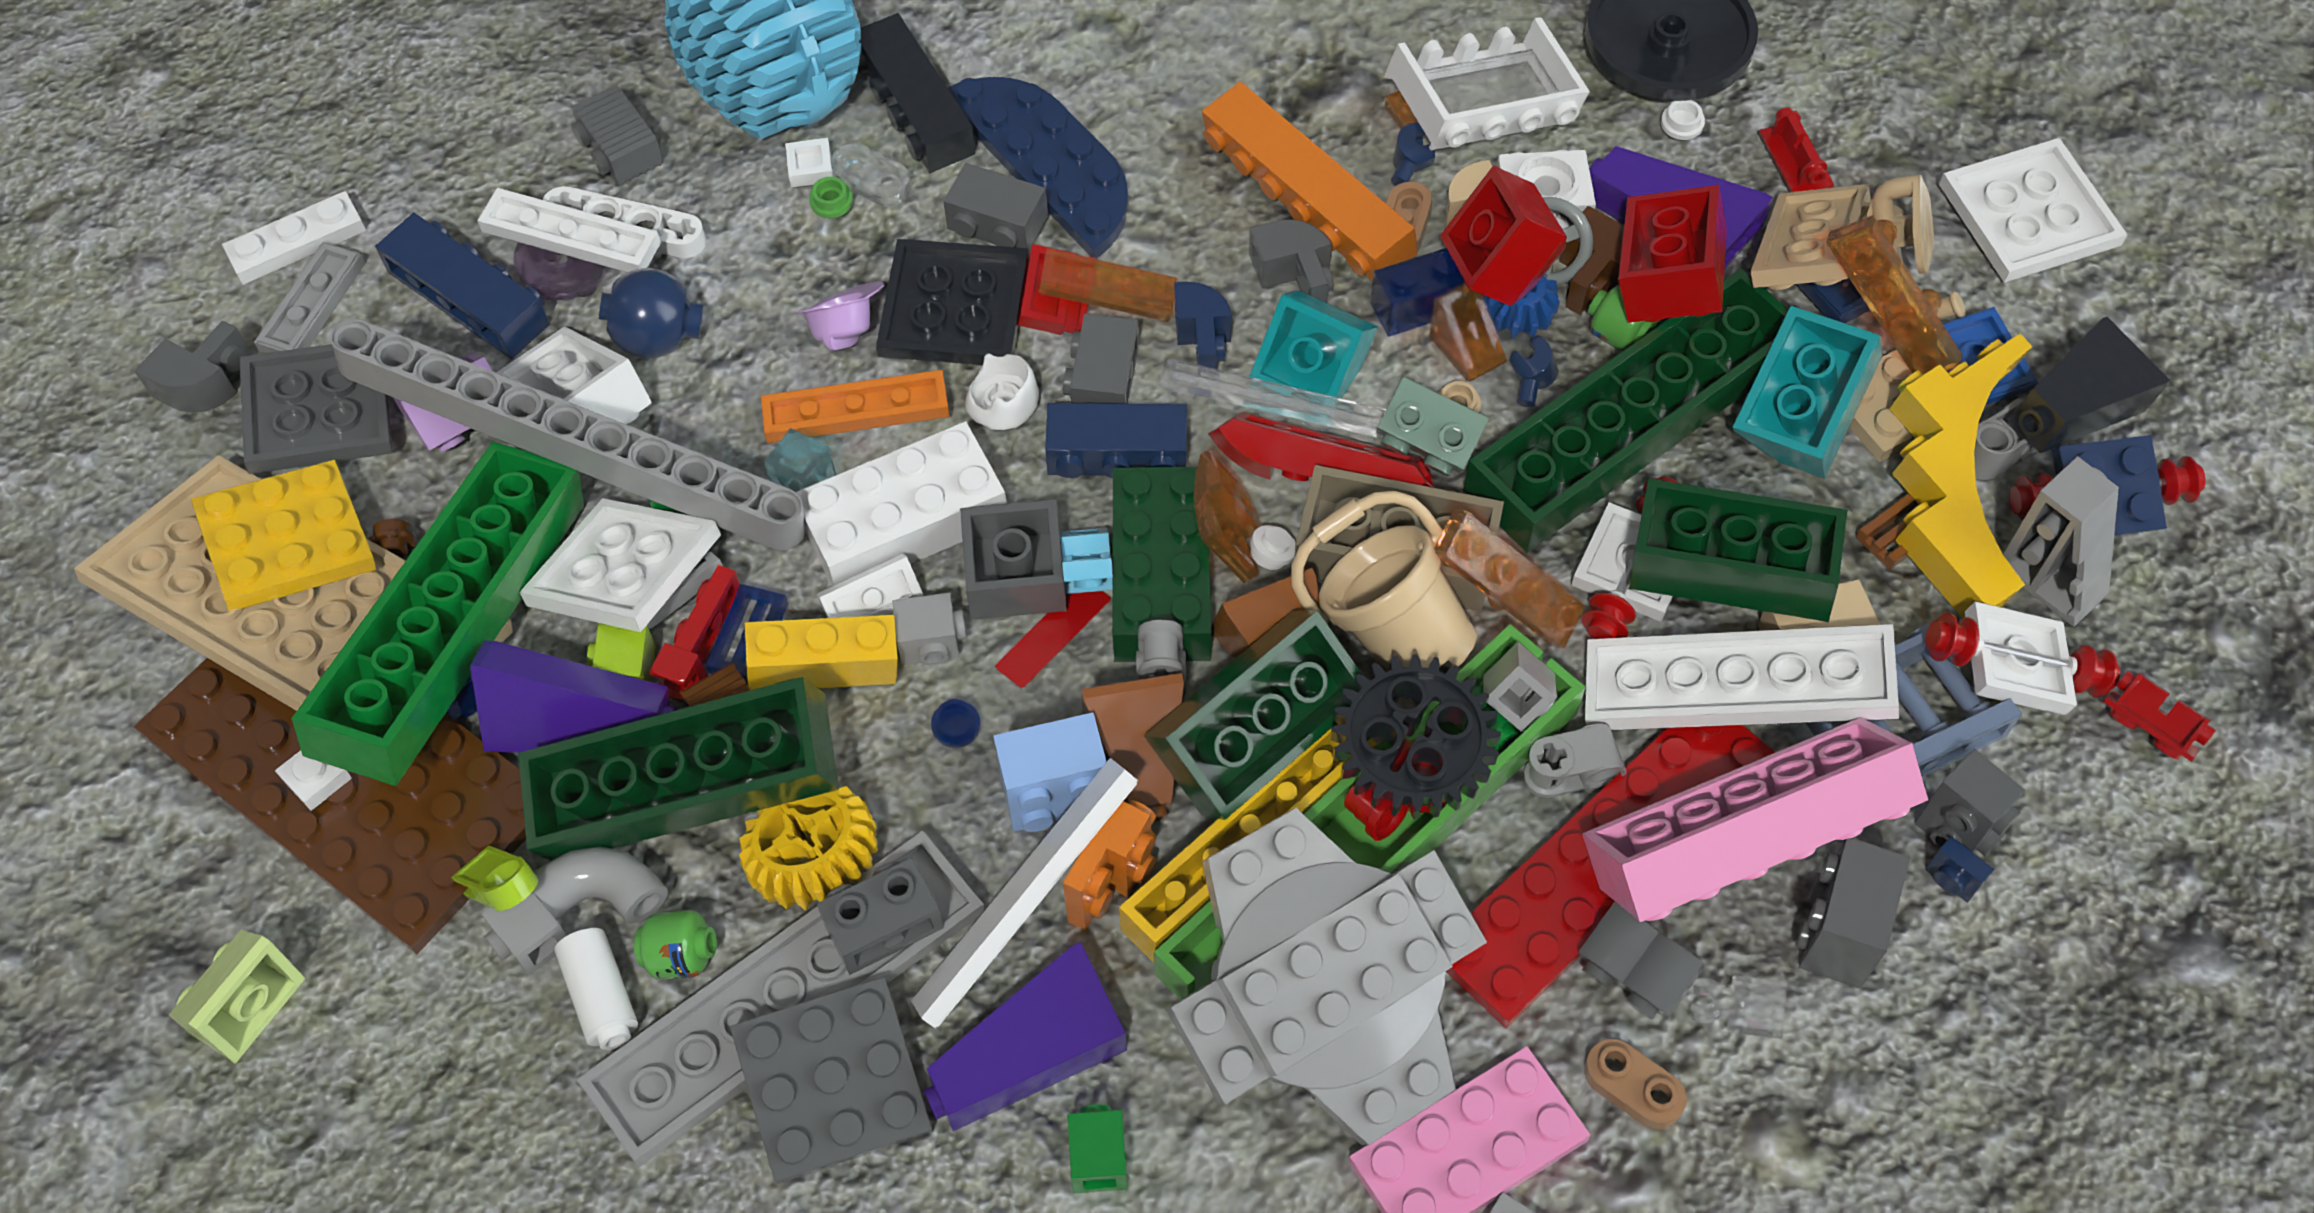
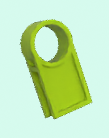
(497, 879)

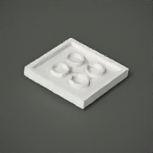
(2032, 209)
(621, 564)

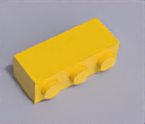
(822, 651)

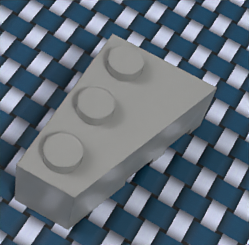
(2068, 542)

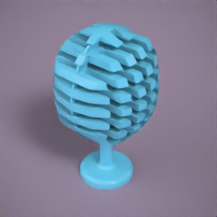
(767, 59)

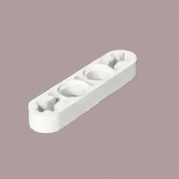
(635, 212)

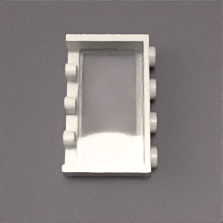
(1488, 90)

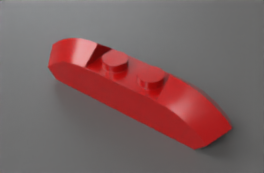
(1269, 444)

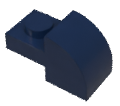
(1202, 320)

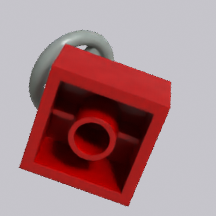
(1511, 239)

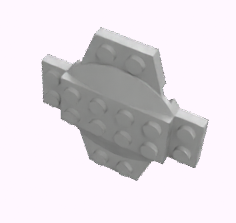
(1327, 977)

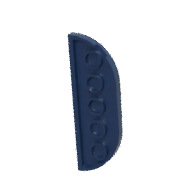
(1052, 150)

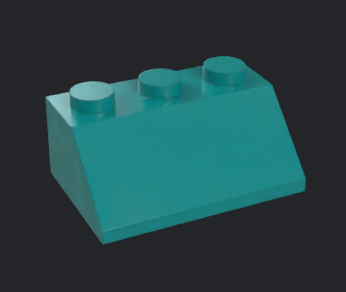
(1809, 390)

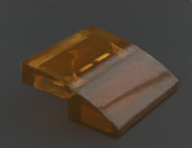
(1225, 516)

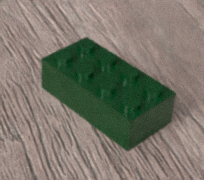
(1739, 550)
(1158, 559)
(1256, 714)

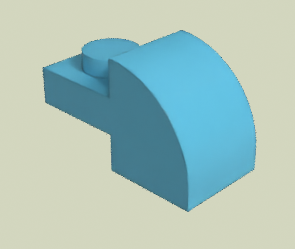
(1086, 560)

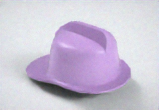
(842, 316)

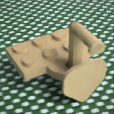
(1800, 223)

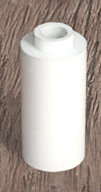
(596, 988)

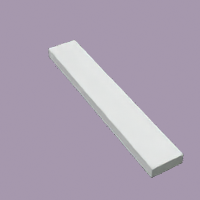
(1023, 893)

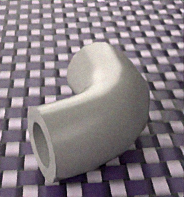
(600, 874)

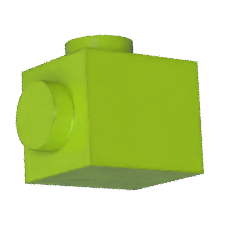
(623, 651)

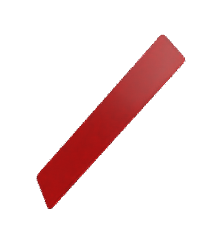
(1050, 636)

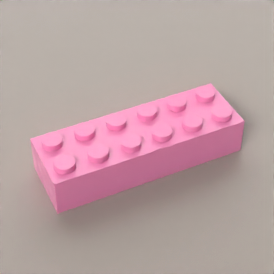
(1755, 818)

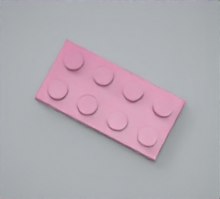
(1472, 1143)

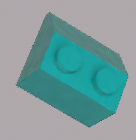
(1313, 346)

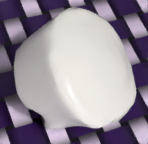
(1002, 393)

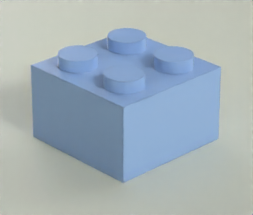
(1047, 768)

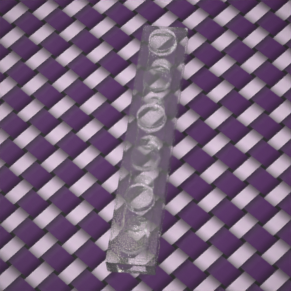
(1272, 399)

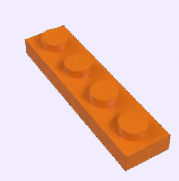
(855, 405)

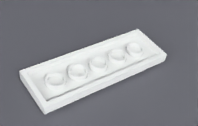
(1742, 678)

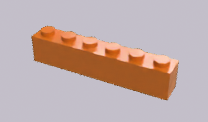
(1307, 181)

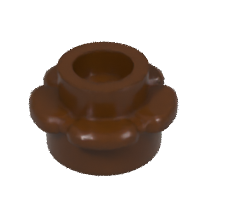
(394, 536)

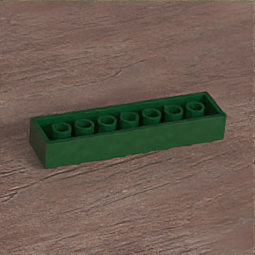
(1626, 414)

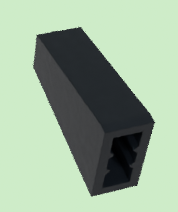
(2089, 389)

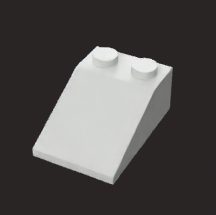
(582, 374)

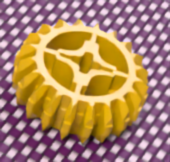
(808, 847)

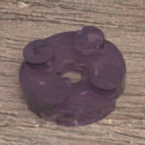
(553, 281)

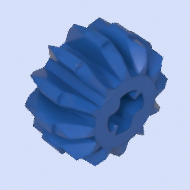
(1529, 313)

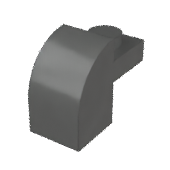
(1292, 252)
(198, 378)

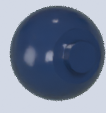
(649, 313)

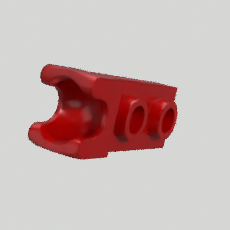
(695, 637)

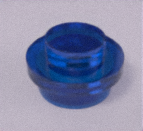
(955, 723)

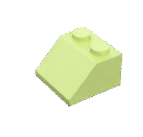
(237, 995)

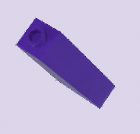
(1634, 174)
(544, 699)
(1028, 1043)

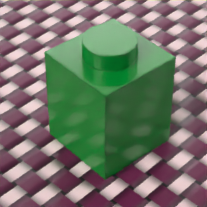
(1097, 1149)

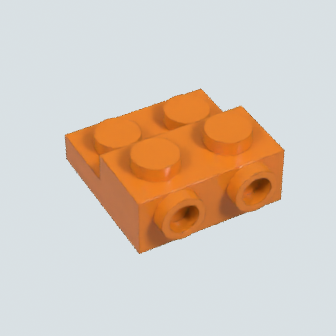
(1111, 860)

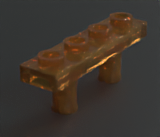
(1893, 295)
(1508, 578)

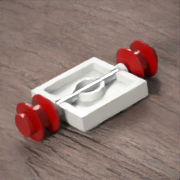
(1607, 574)
(2021, 657)

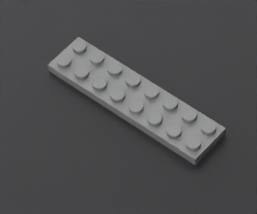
(688, 1059)

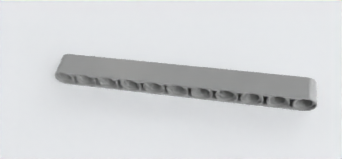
(541, 426)

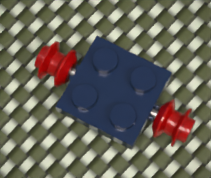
(2131, 467)

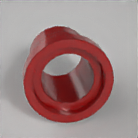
(1378, 820)

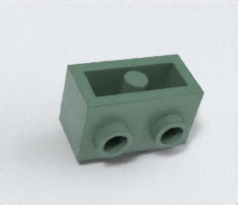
(1431, 427)

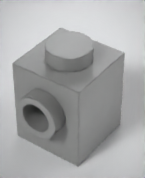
(928, 629)
(1520, 686)
(525, 932)

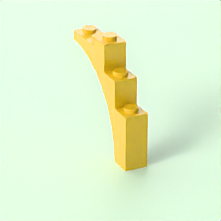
(1949, 528)

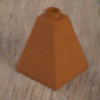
(1252, 615)
(1123, 717)

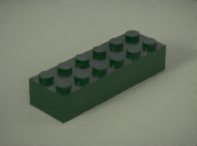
(678, 770)

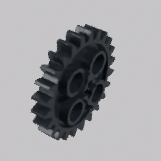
(1457, 758)

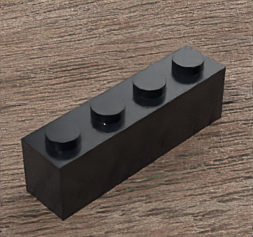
(914, 94)

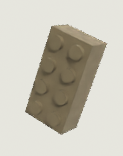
(1335, 487)

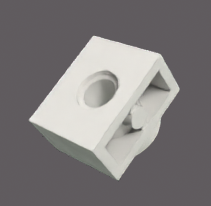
(1555, 174)

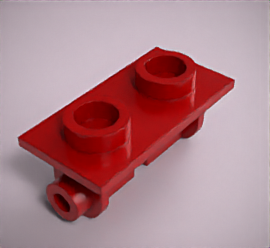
(1795, 153)
(2172, 731)

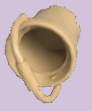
(1389, 588)

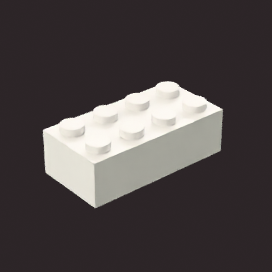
(899, 503)

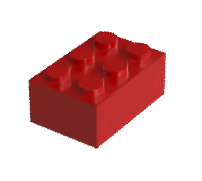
(1673, 254)

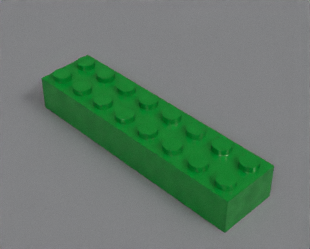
(436, 612)

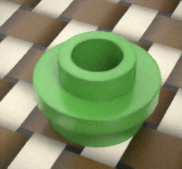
(830, 197)

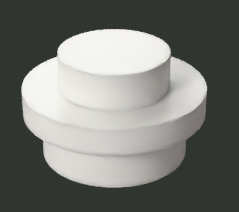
(1683, 120)
(1272, 547)

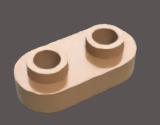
(1412, 196)
(1633, 1085)

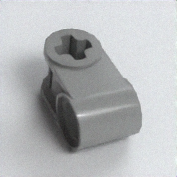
(2000, 444)
(1160, 650)
(1574, 761)

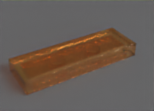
(1107, 285)

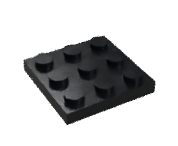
(952, 302)

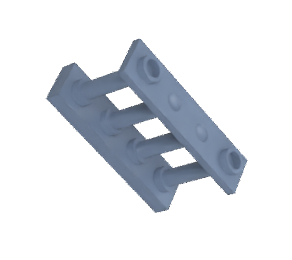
(1940, 741)

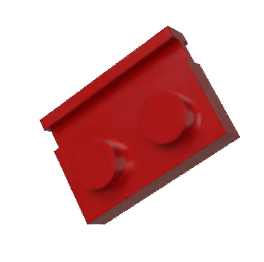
(1046, 311)

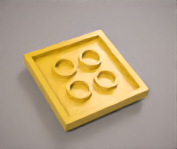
(282, 535)

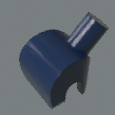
(1410, 153)
(1534, 372)

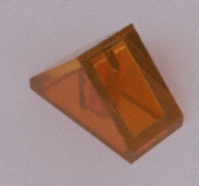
(1466, 332)

